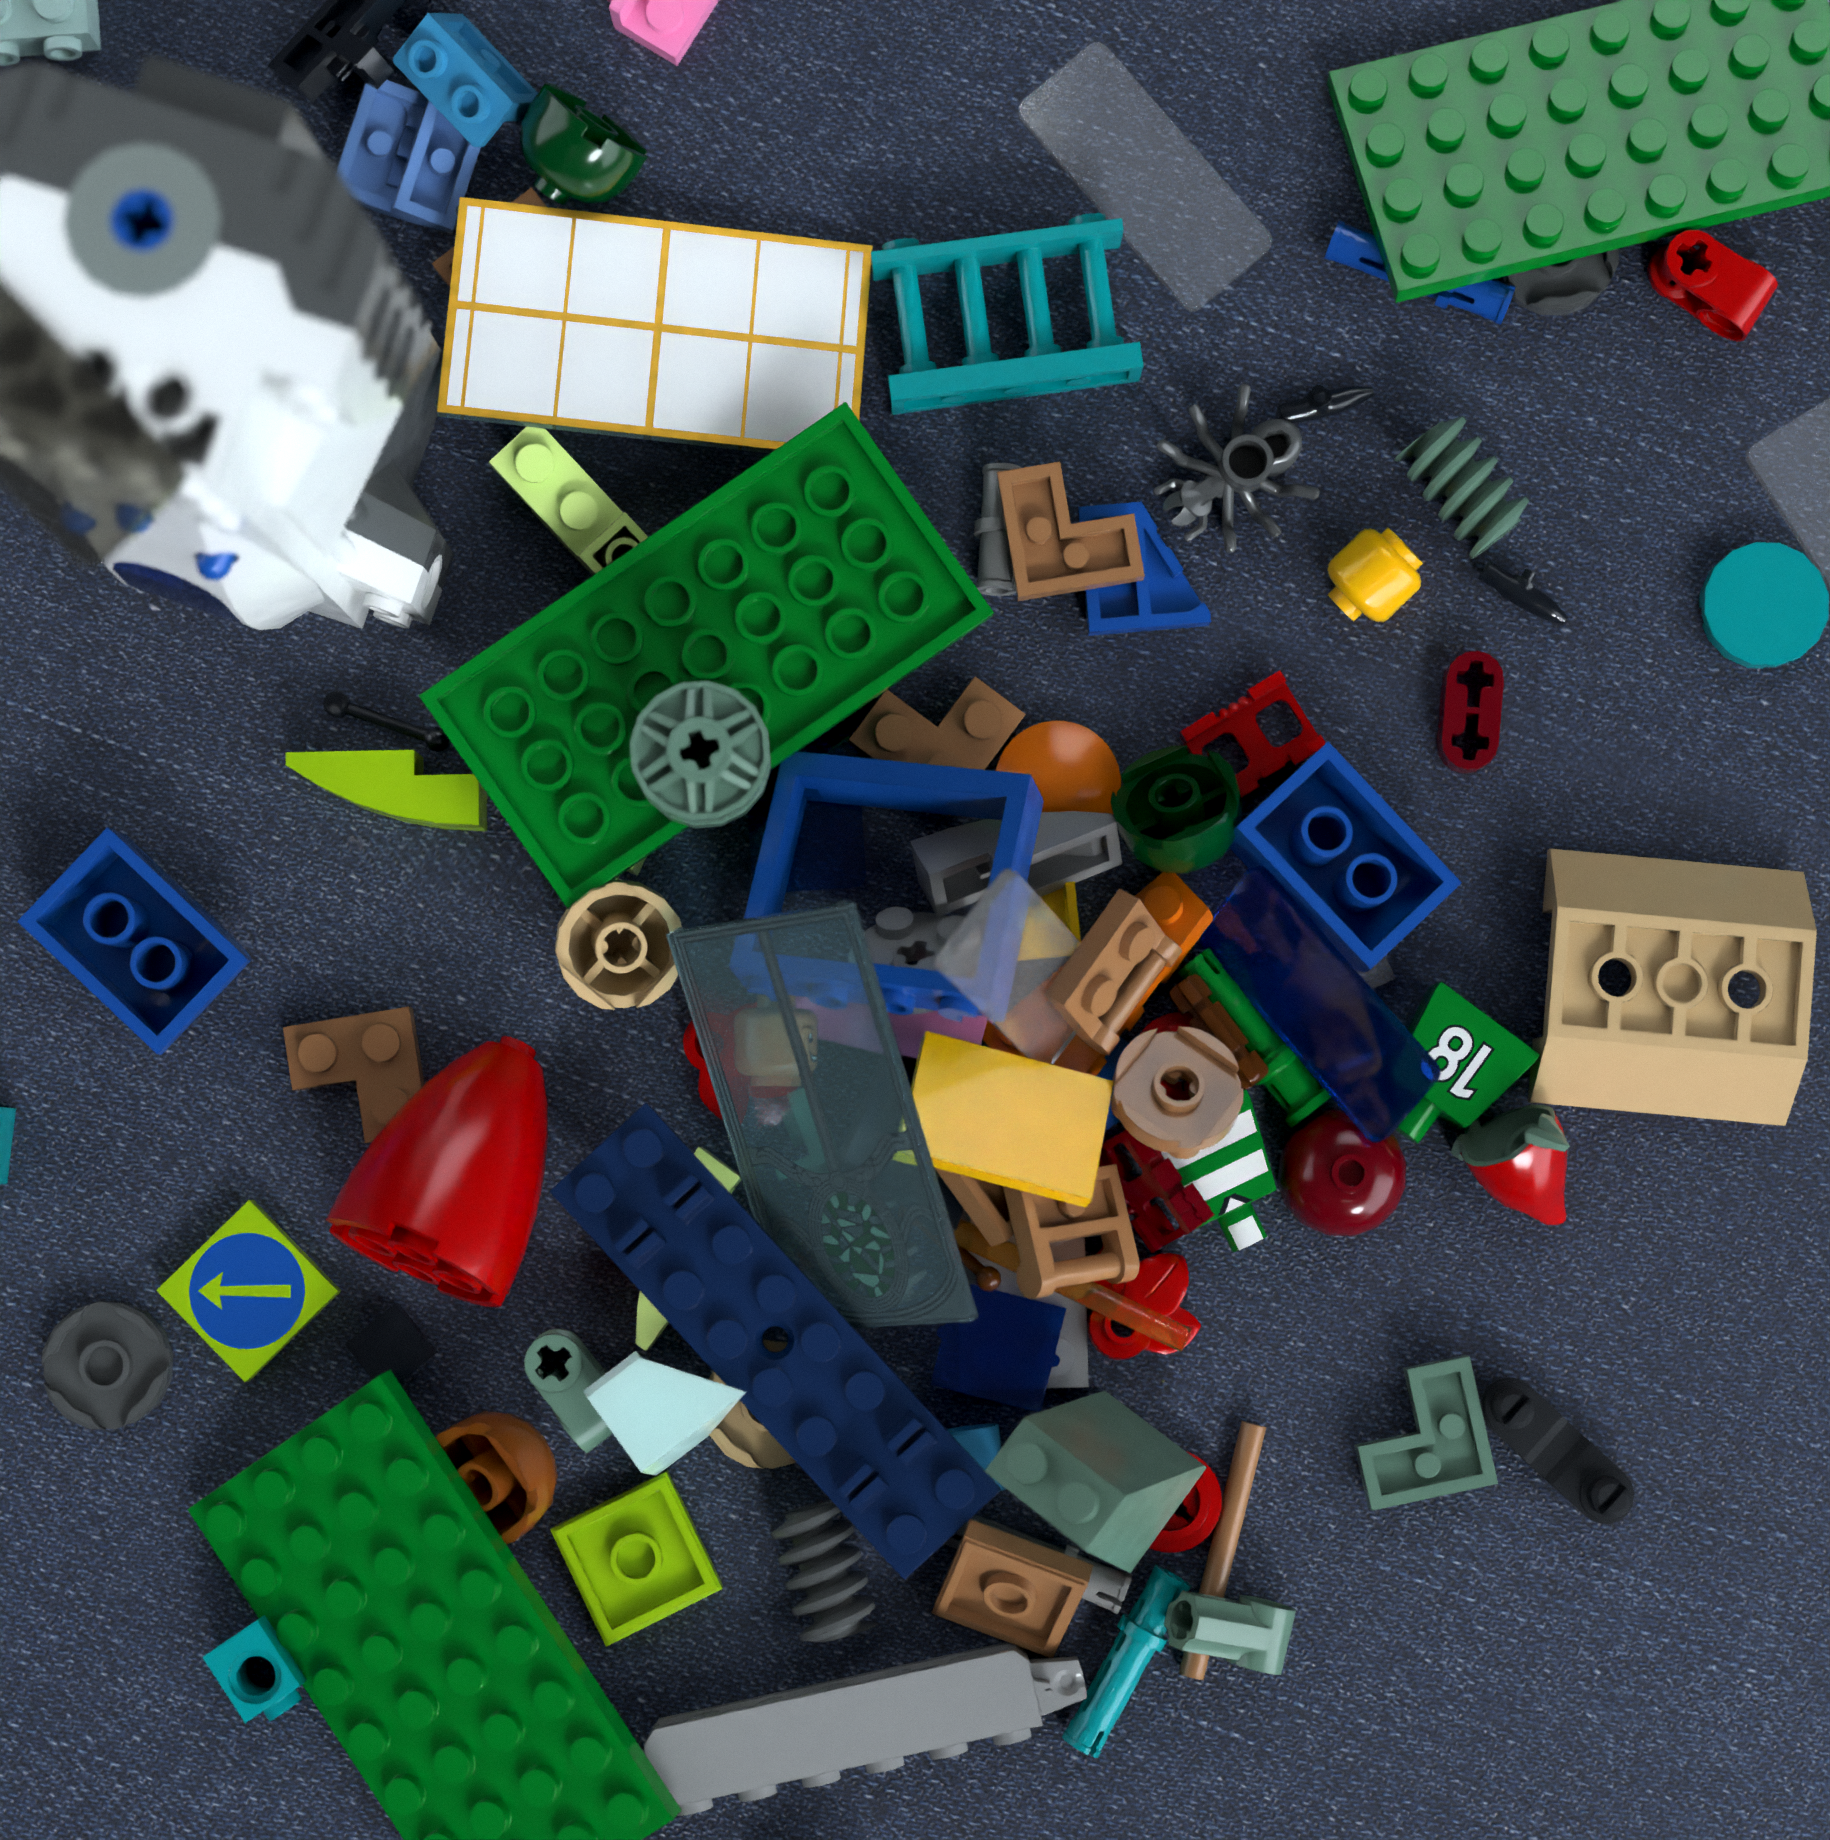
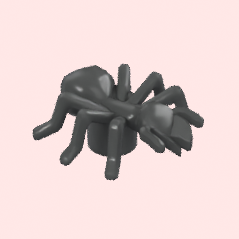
(1240, 469)

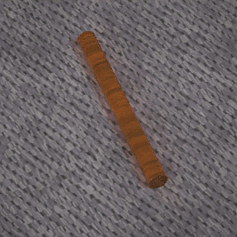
(1087, 1294)

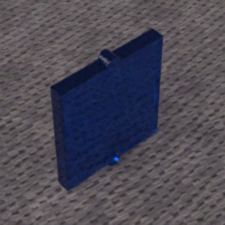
(1003, 1351)

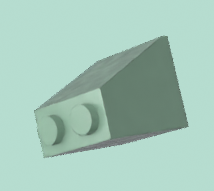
(1097, 1475)

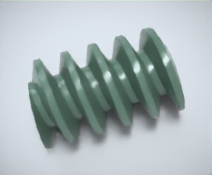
(1464, 484)

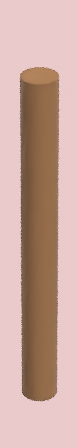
(1228, 1528)

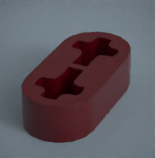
(1455, 711)

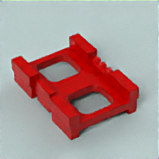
(1240, 722)

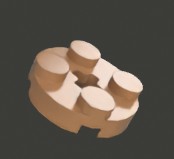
(1169, 1124)

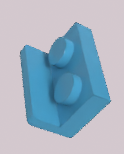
(464, 76)

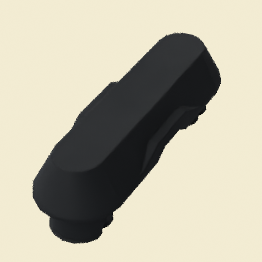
(1557, 1450)

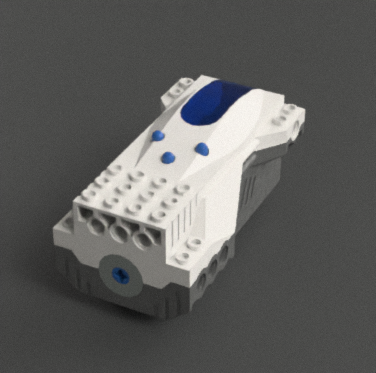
(247, 323)

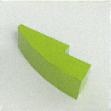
(396, 787)

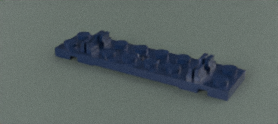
(822, 1394)

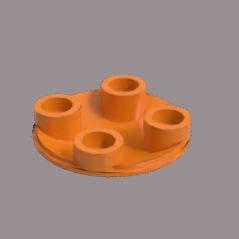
(1068, 765)

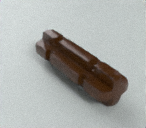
(1193, 997)

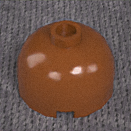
(504, 1467)

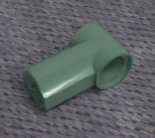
(1243, 1632)

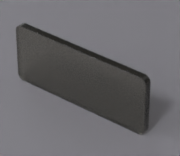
(72, 445)

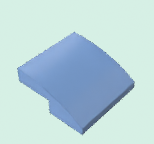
(406, 158)

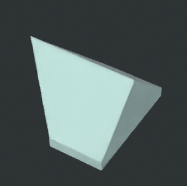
(659, 1410)

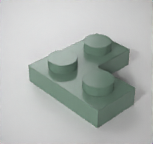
(1445, 1452)

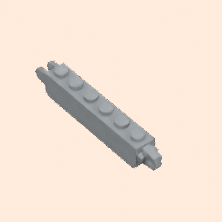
(858, 1722)

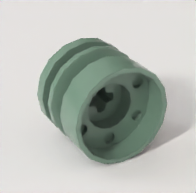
(736, 772)

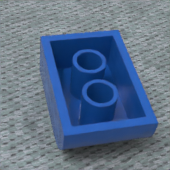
(1345, 858)
(135, 939)

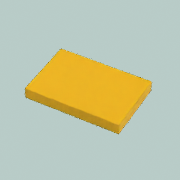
(1010, 1118)

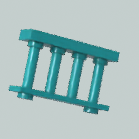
(1044, 364)

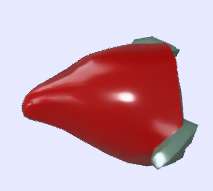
(1520, 1160)

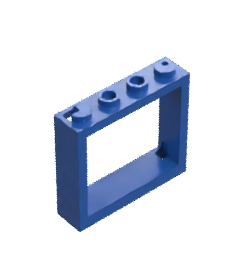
(901, 787)

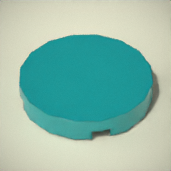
(1764, 605)

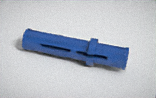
(1360, 251)

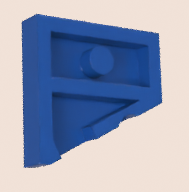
(1157, 602)

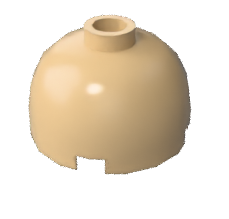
(617, 945)

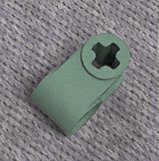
(566, 1391)

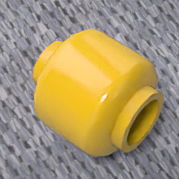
(1374, 575)

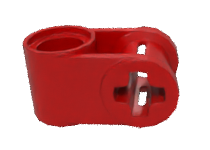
(1721, 285)

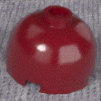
(1339, 1177)

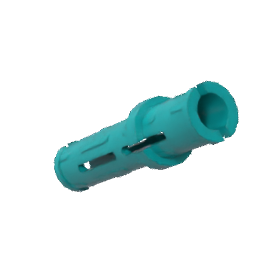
(1120, 1672)

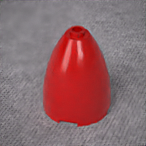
(455, 1176)

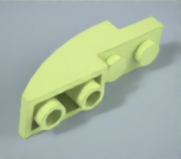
(566, 499)

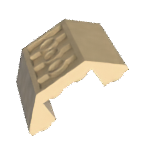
(1675, 1033)

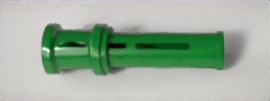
(1287, 1077)

